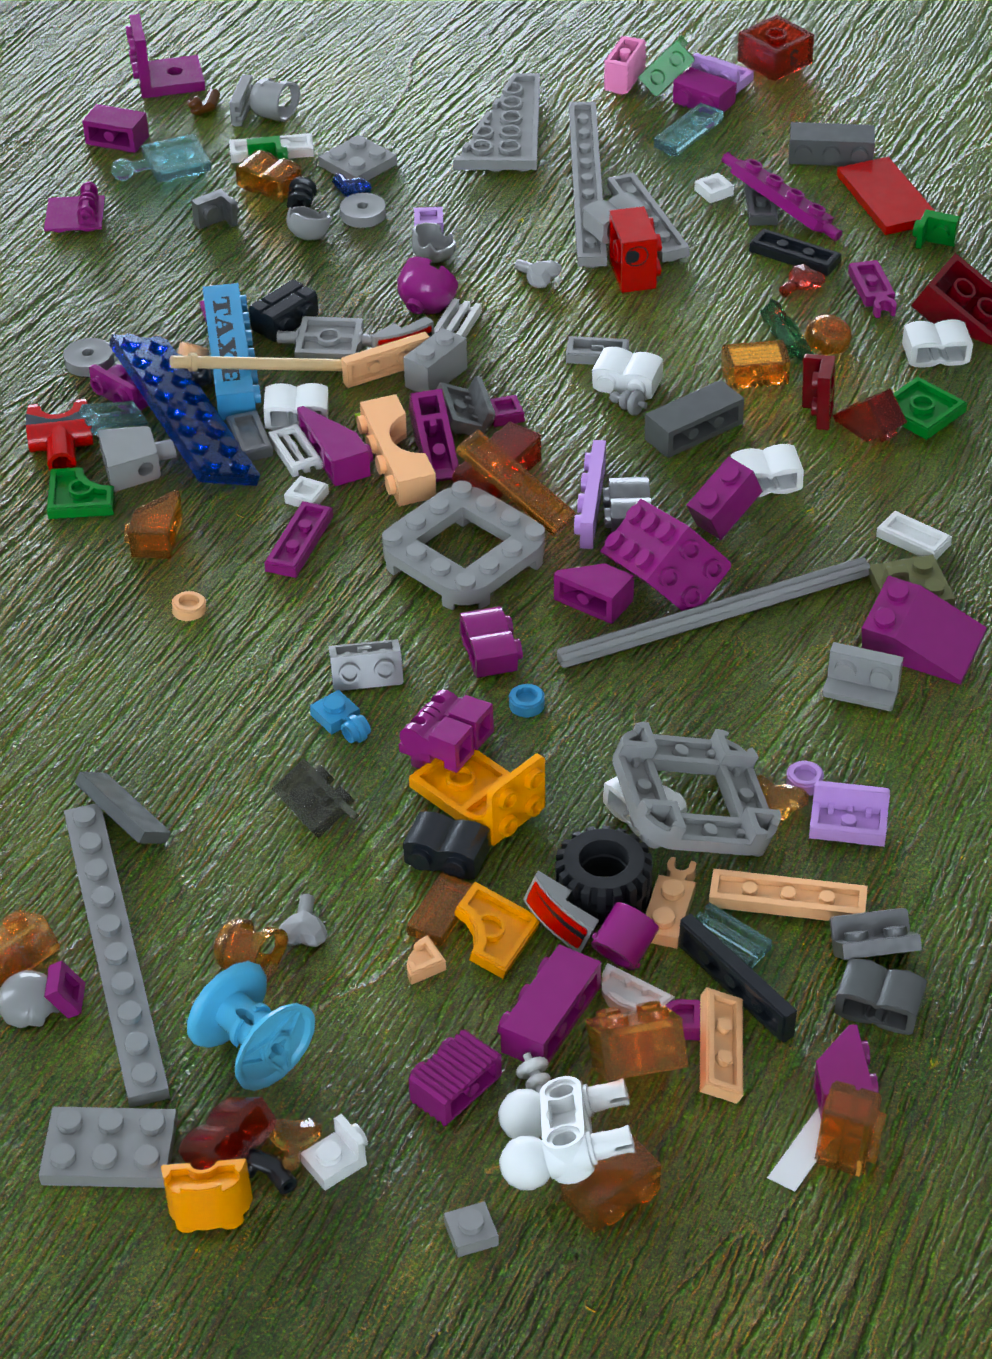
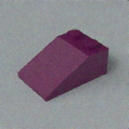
(922, 630)

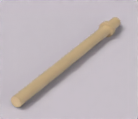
(193, 362)

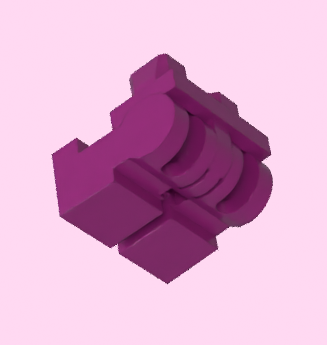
(447, 730)

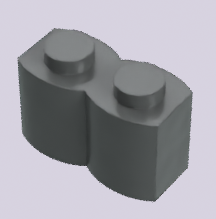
(880, 996)

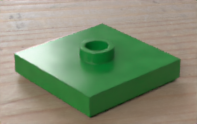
(927, 407)

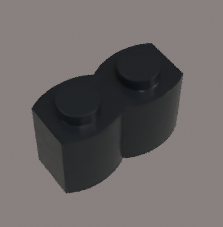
(447, 845)

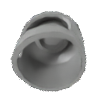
(265, 99)

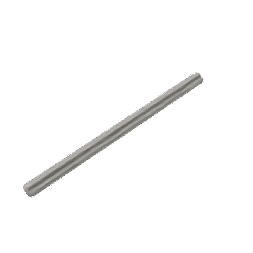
(712, 612)

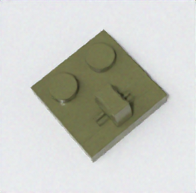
(917, 570)

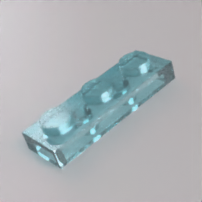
(688, 129)

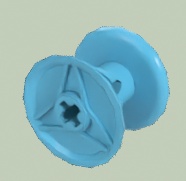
(235, 1011)

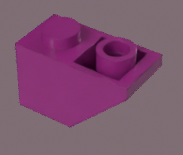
(846, 1062)

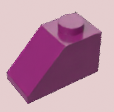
(595, 590)

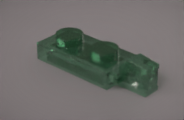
(785, 329)

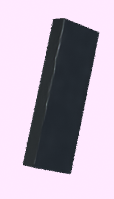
(794, 251)

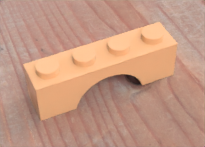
(406, 473)

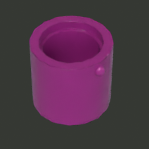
(625, 936)

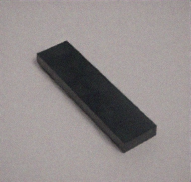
(737, 978)

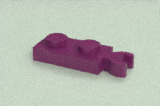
(873, 286)

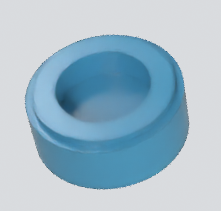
(526, 700)

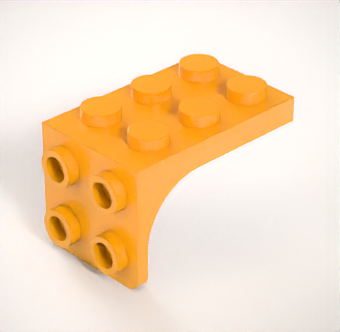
(485, 792)

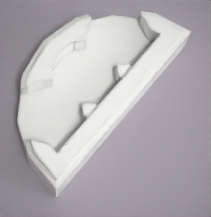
(626, 991)

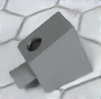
(132, 455)

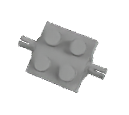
(326, 337)

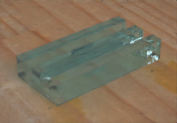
(116, 415)
(735, 934)

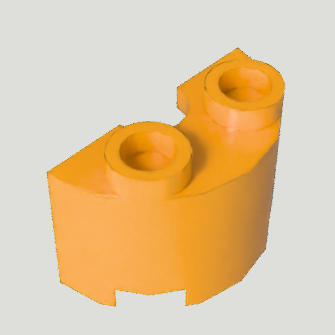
(208, 1196)

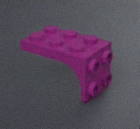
(666, 555)

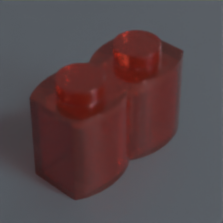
(229, 1132)

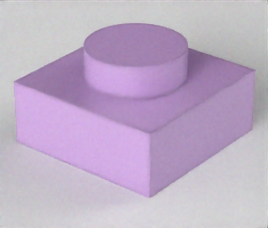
(429, 215)

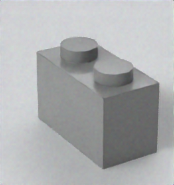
(435, 361)

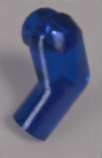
(351, 186)

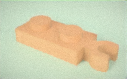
(671, 902)

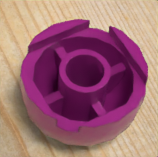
(425, 287)

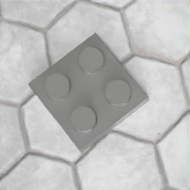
(358, 159)

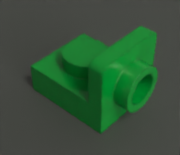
(268, 144)
(936, 228)

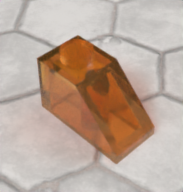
(155, 527)

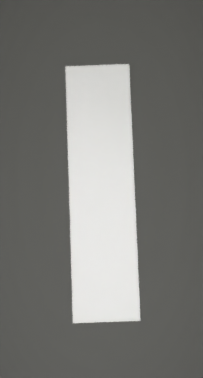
(799, 1157)

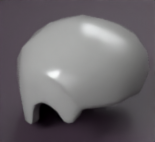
(307, 222)
(431, 243)
(24, 1000)

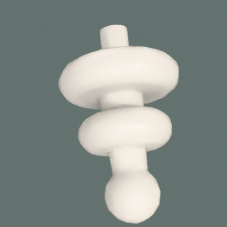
(533, 1070)

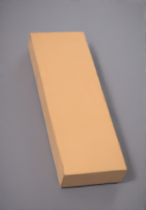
(378, 361)
(721, 1045)

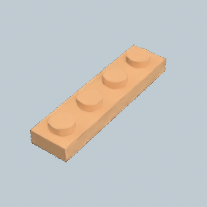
(785, 895)

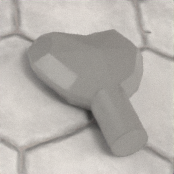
(539, 273)
(303, 926)

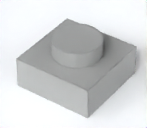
(471, 1229)

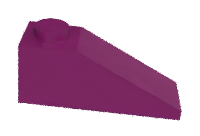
(433, 431)
(341, 449)

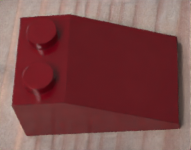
(961, 295)

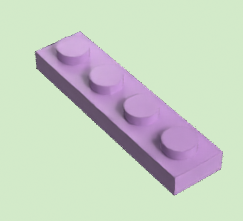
(589, 502)

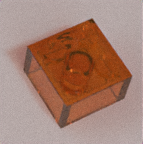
(636, 1041)

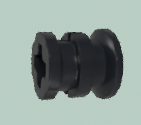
(301, 192)

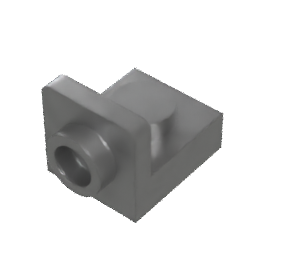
(214, 208)

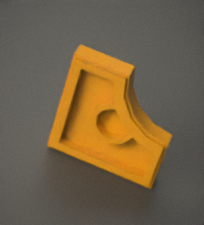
(497, 928)

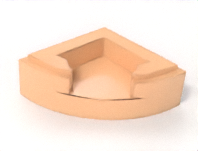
(424, 961)

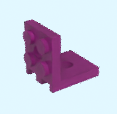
(163, 75)

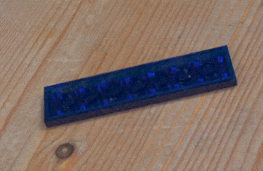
(184, 411)

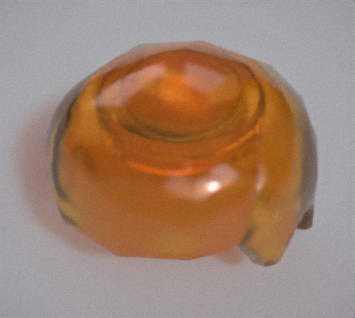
(828, 334)

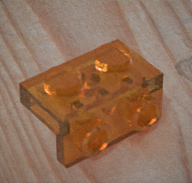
(24, 943)

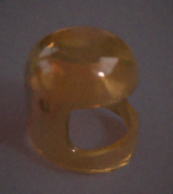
(239, 943)

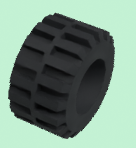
(605, 854)

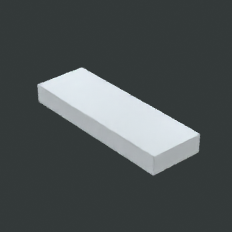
(297, 147)

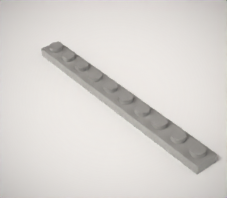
(586, 179)
(116, 957)

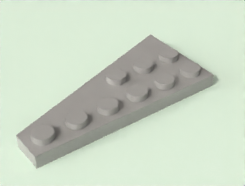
(507, 133)

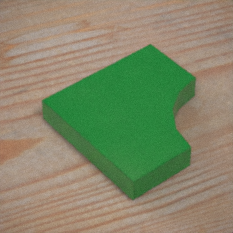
(76, 496)

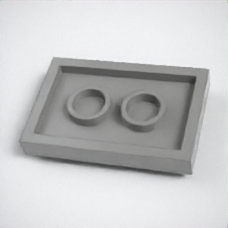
(108, 1147)

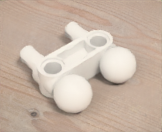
(563, 1120)

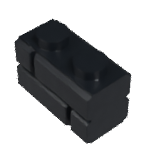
(283, 309)

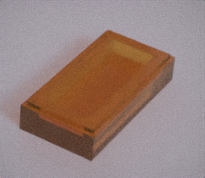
(437, 910)

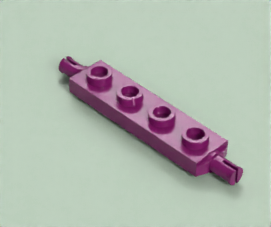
(787, 198)

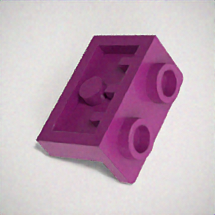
(115, 385)

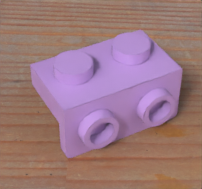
(724, 69)
(849, 813)

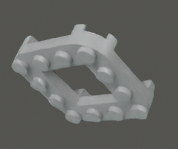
(521, 545)
(661, 821)

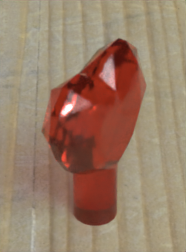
(801, 278)

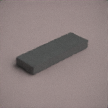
(759, 208)
(122, 808)

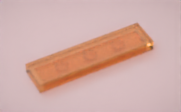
(515, 482)

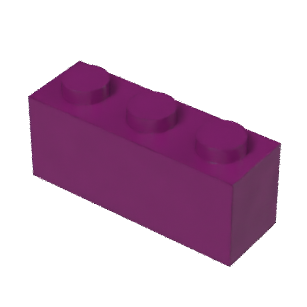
(550, 1004)

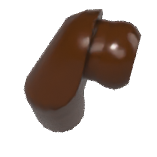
(208, 104)

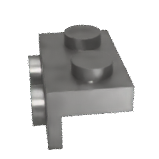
(469, 407)

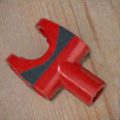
(58, 434)

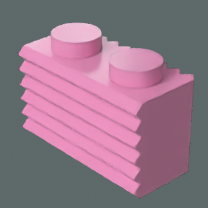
(624, 65)

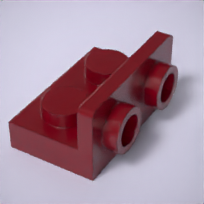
(819, 387)

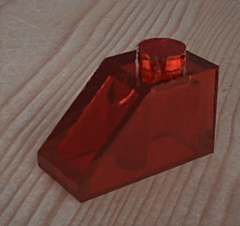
(873, 417)

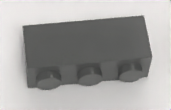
(830, 143)
(694, 418)

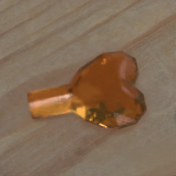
(783, 797)
(294, 1138)

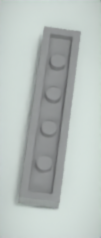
(673, 244)

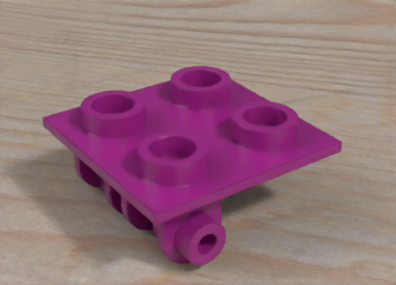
(76, 212)

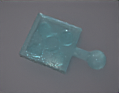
(166, 159)

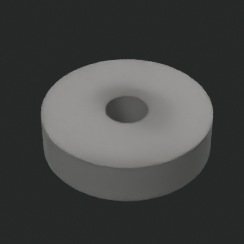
(362, 210)
(86, 352)

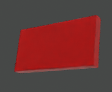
(884, 194)

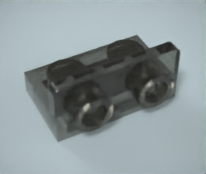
(313, 798)

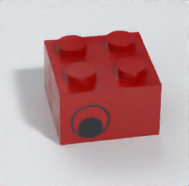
(634, 249)

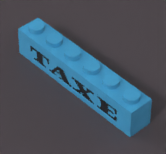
(231, 337)

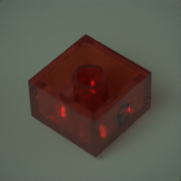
(775, 47)

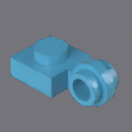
(340, 713)

